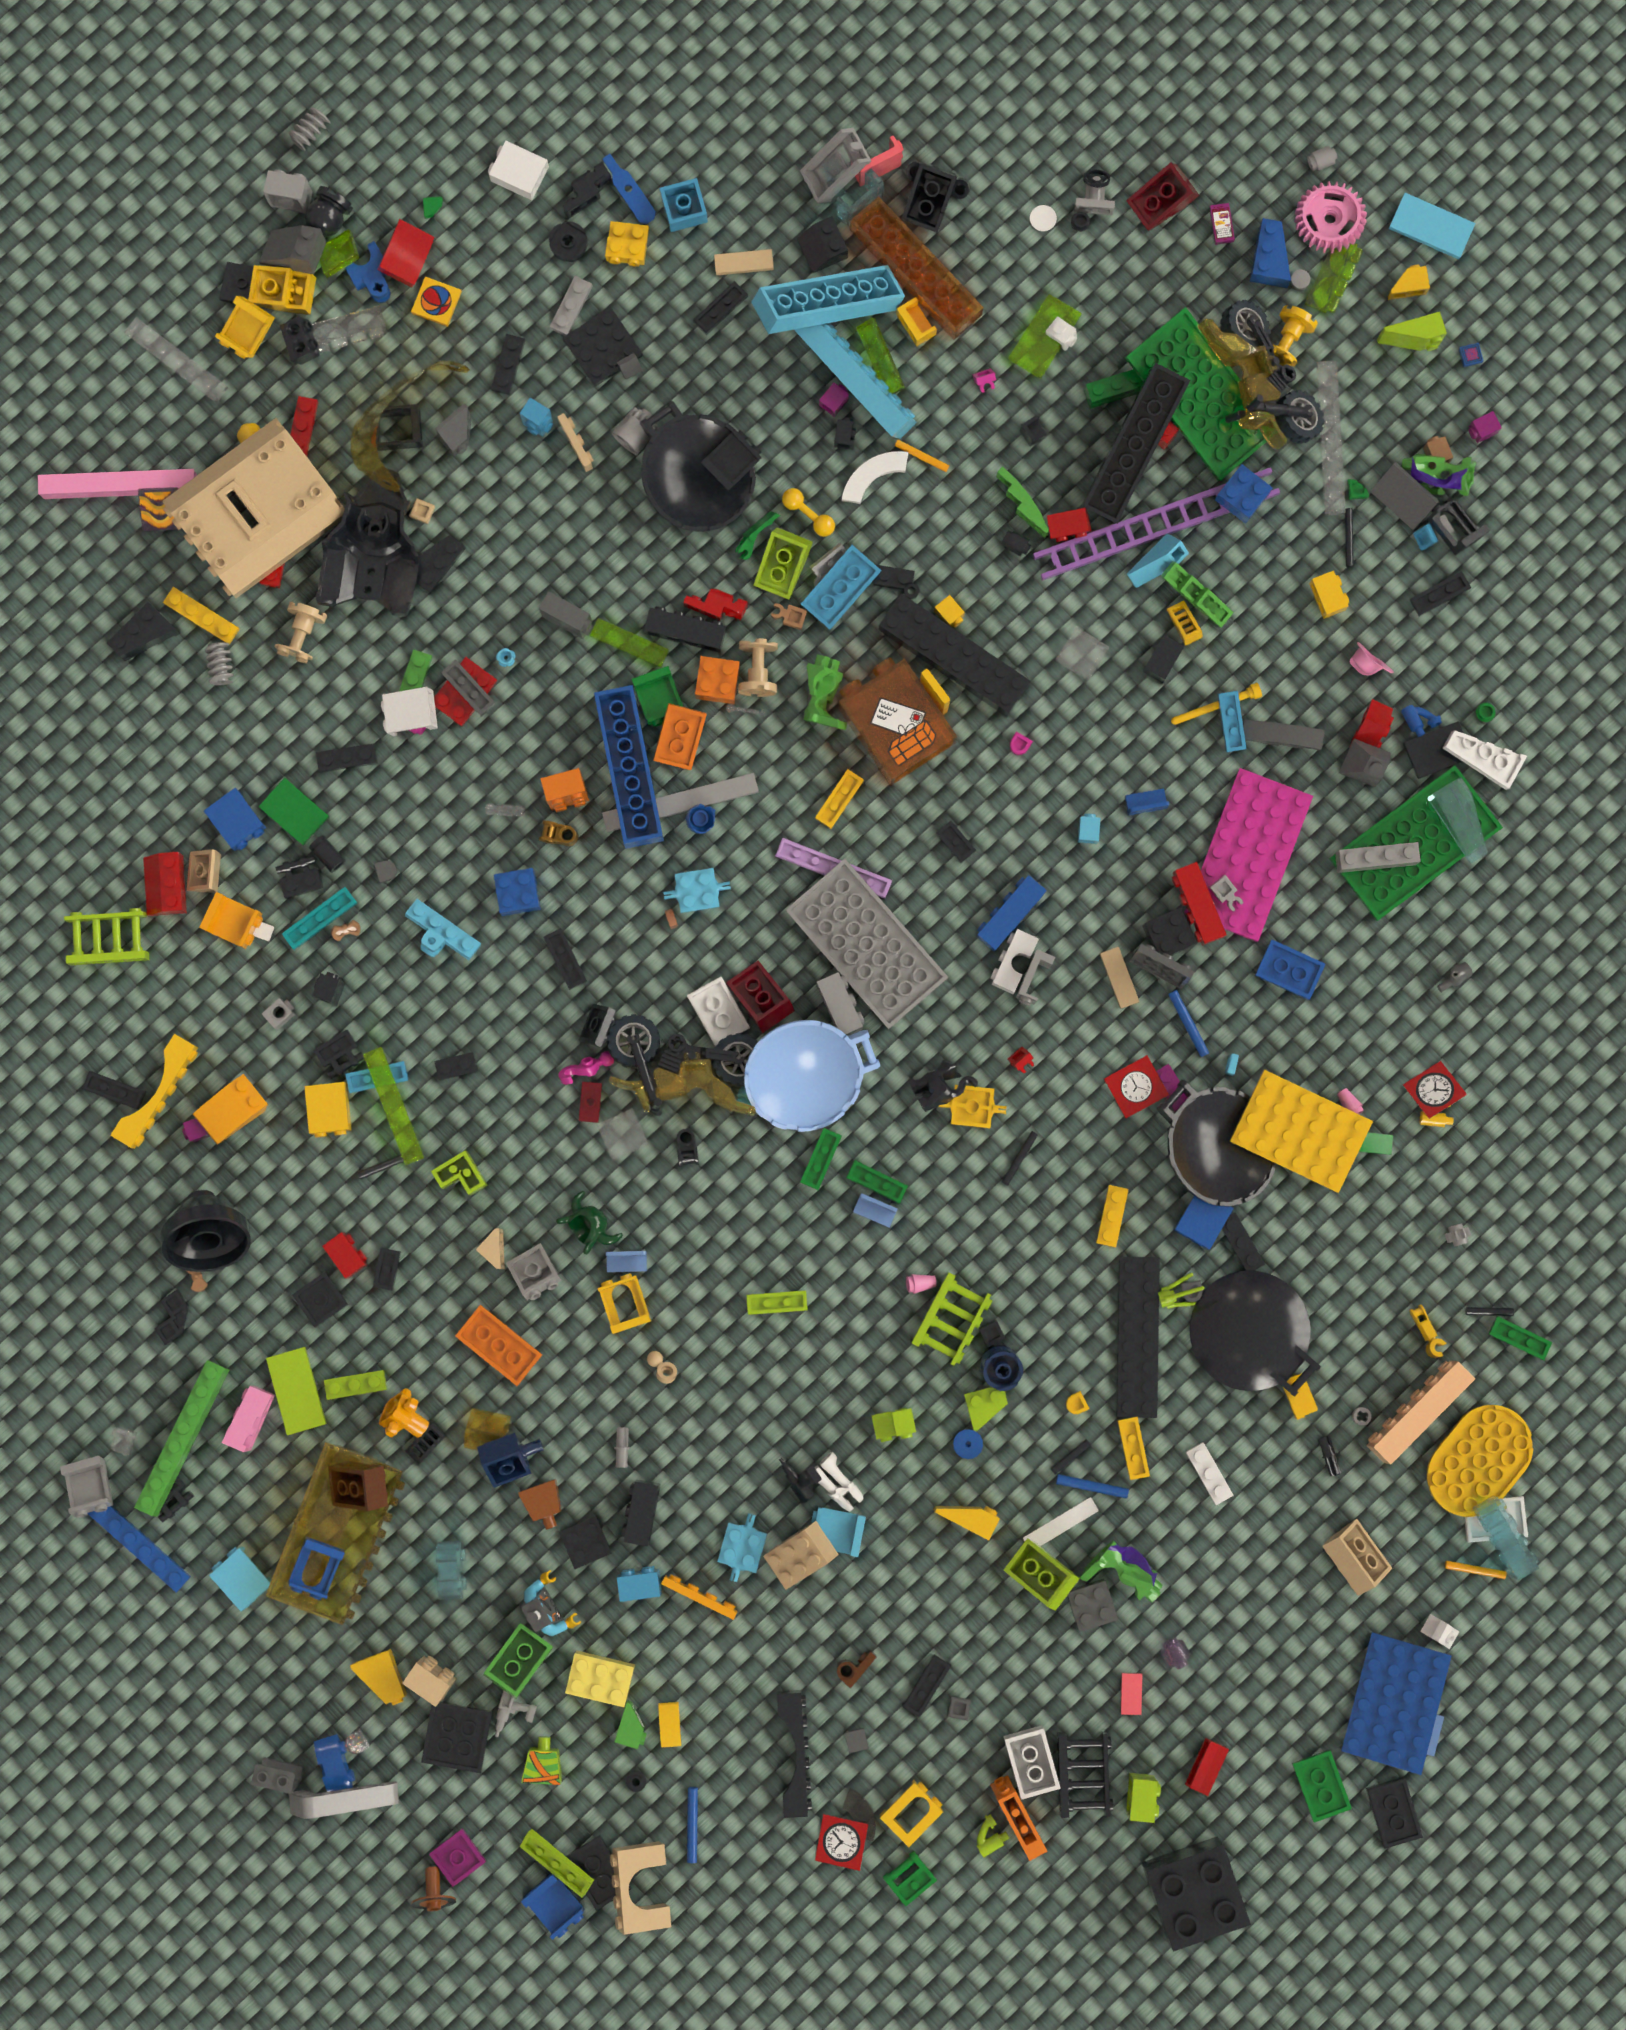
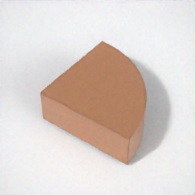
(671, 918)

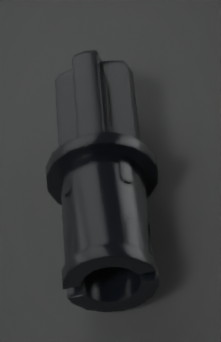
(1329, 1456)

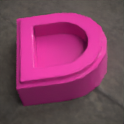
(1020, 744)

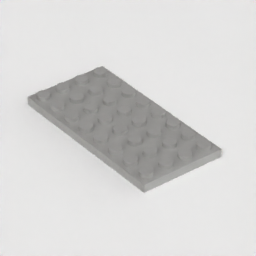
(866, 943)

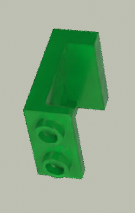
(654, 694)

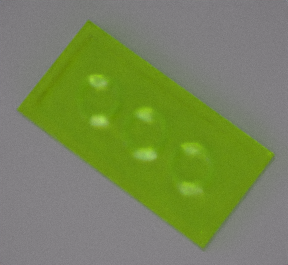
(1035, 348)

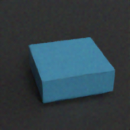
(1425, 537)

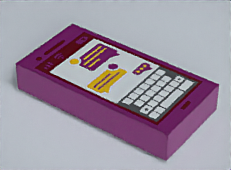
(1222, 223)

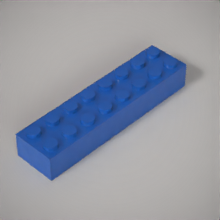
(628, 767)

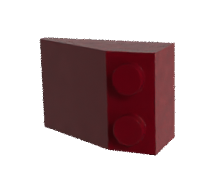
(1162, 196)
(760, 996)

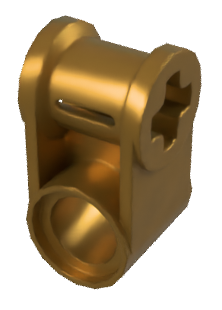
(554, 834)

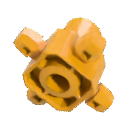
(400, 1414)

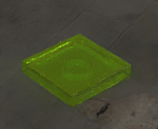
(338, 253)

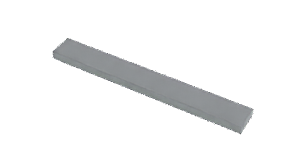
(684, 800)

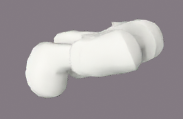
(837, 1492)

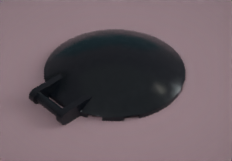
(679, 482)
(1202, 1148)
(1252, 1332)

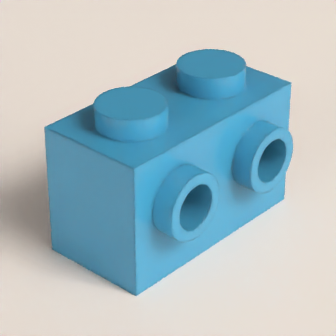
(536, 418)

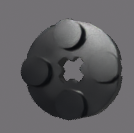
(566, 231)

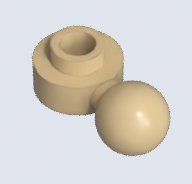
(655, 1359)

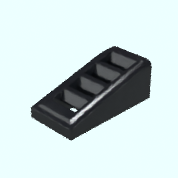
(437, 1431)

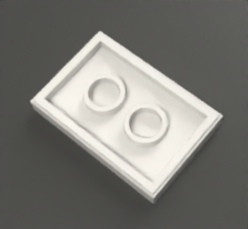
(718, 1010)
(1515, 1508)

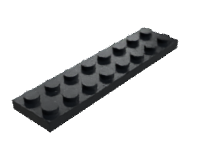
(1138, 1337)

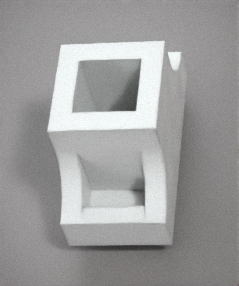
(1440, 1631)

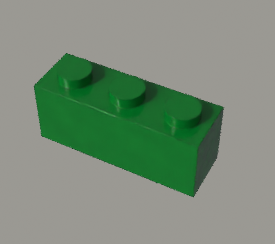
(1112, 388)

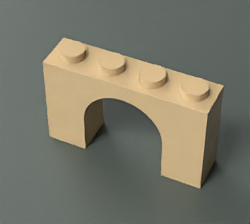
(626, 1863)

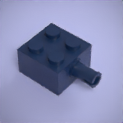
(507, 1458)

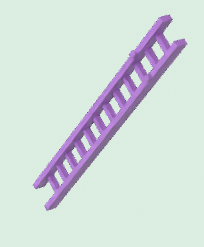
(1126, 525)

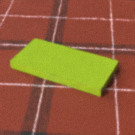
(296, 1391)

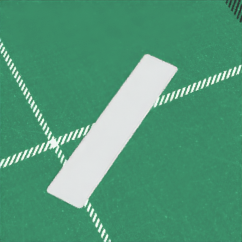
(1063, 1522)

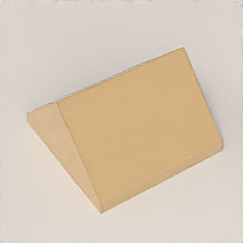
(204, 871)
(493, 1248)

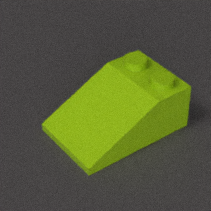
(1416, 333)
(782, 563)

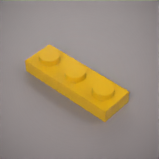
(839, 799)
(1112, 1216)
(1133, 1448)

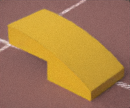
(669, 1724)

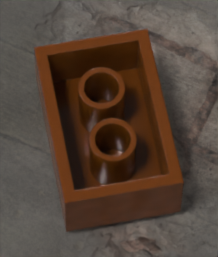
(358, 1486)

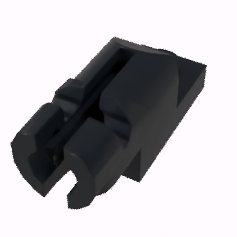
(586, 189)

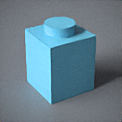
(1089, 829)

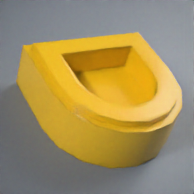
(1076, 1403)

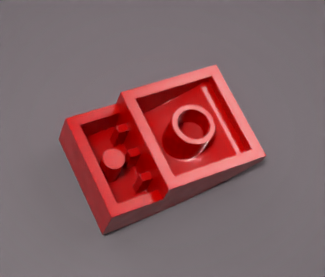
(405, 253)

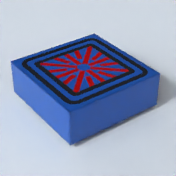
(1471, 355)

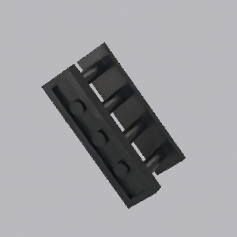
(1066, 1764)

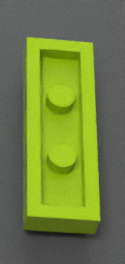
(777, 1302)
(355, 1384)

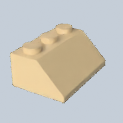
(1357, 1557)

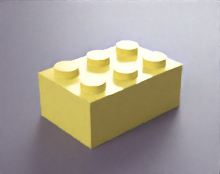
(600, 1678)

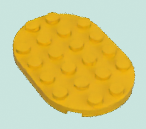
(1479, 1459)

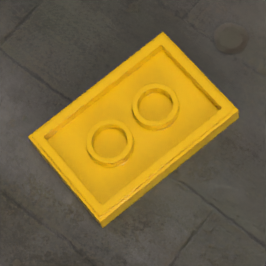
(935, 691)

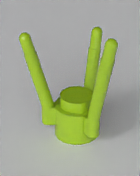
(1168, 1297)

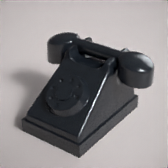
(931, 194)

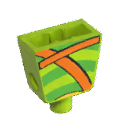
(543, 1764)

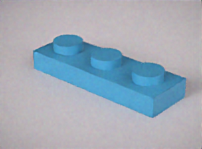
(1231, 721)
(362, 1079)

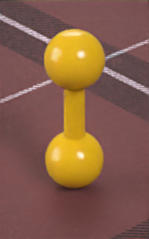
(793, 500)

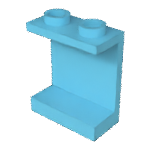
(841, 1529)
(240, 1578)

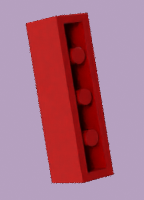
(1199, 904)

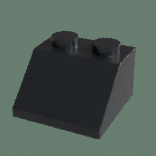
(823, 245)

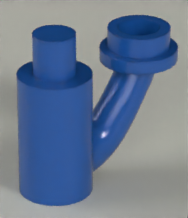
(1411, 715)

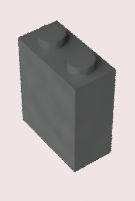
(566, 615)

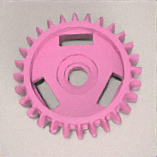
(1344, 211)

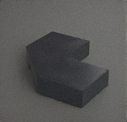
(174, 1326)

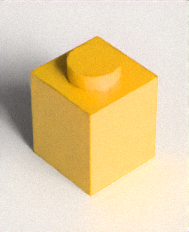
(949, 612)

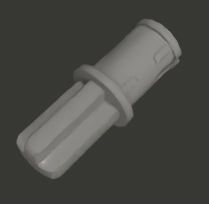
(622, 1447)

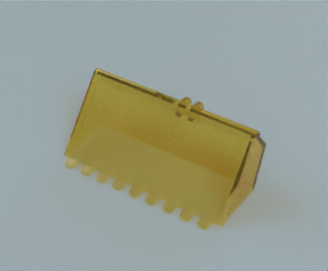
(338, 1526)

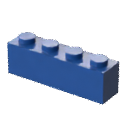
(1012, 912)

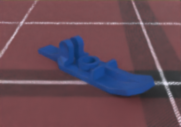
(635, 199)

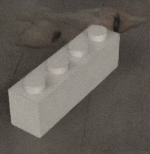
(1377, 857)

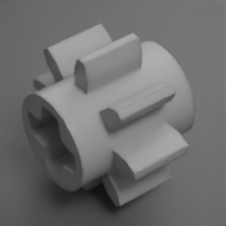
(1458, 1234)

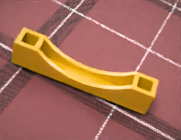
(177, 1057)

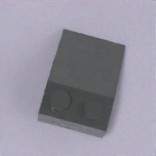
(294, 248)

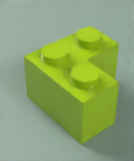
(463, 1169)
(894, 1423)

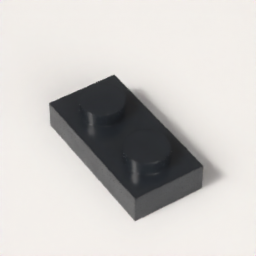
(955, 841)
(456, 1066)
(387, 1269)

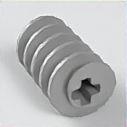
(308, 128)
(217, 663)

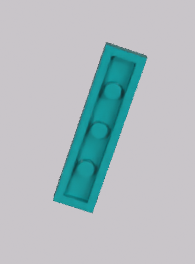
(319, 918)

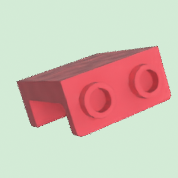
(883, 162)

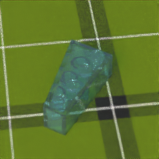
(1506, 1538)

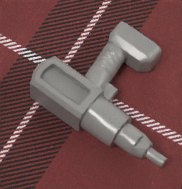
(508, 1706)

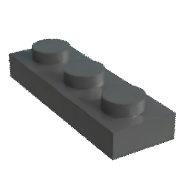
(468, 688)

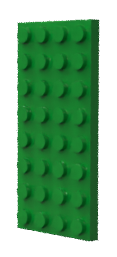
(1207, 398)
(1412, 822)

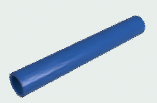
(1188, 1023)
(1092, 1486)
(692, 1813)

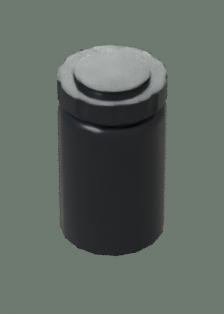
(327, 853)

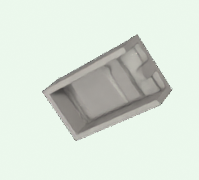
(835, 165)

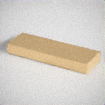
(743, 262)
(1119, 977)

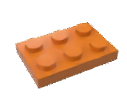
(679, 736)

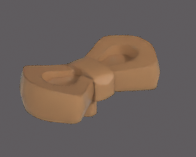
(339, 931)
(198, 1282)

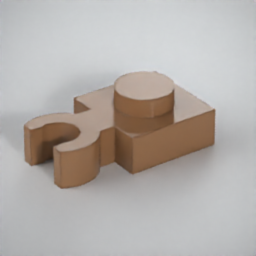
(793, 616)

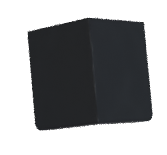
(1032, 431)

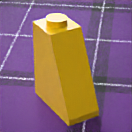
(381, 1676)

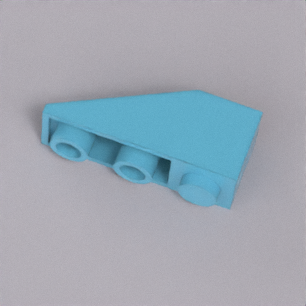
(1157, 560)

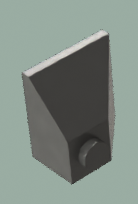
(455, 430)
(1365, 763)

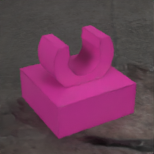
(984, 377)

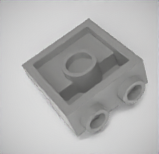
(534, 1272)

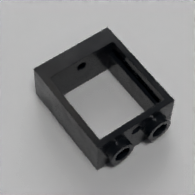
(402, 410)

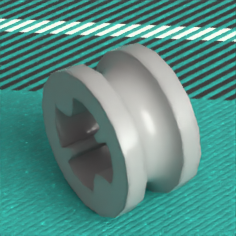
(1362, 1410)

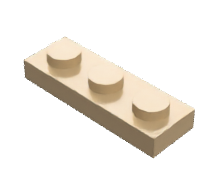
(576, 442)

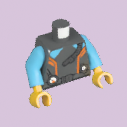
(541, 1609)

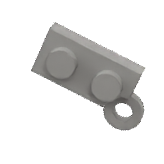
(826, 562)

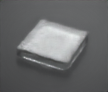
(1082, 653)
(622, 1134)

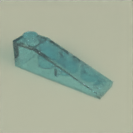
(1458, 812)

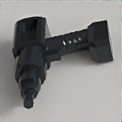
(800, 1485)

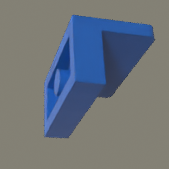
(1146, 802)

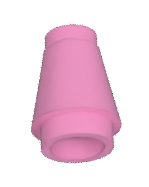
(1349, 1101)
(920, 1283)

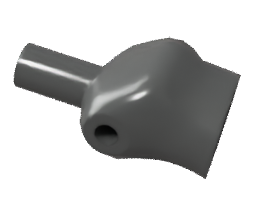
(1456, 977)

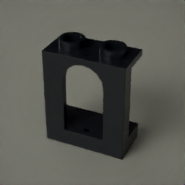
(1453, 508)

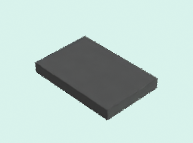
(1404, 496)

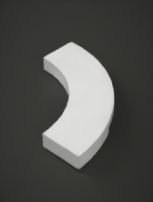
(870, 470)

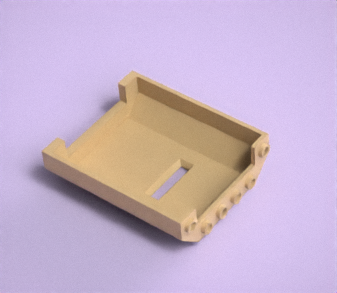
(277, 489)

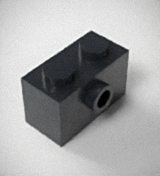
(328, 988)

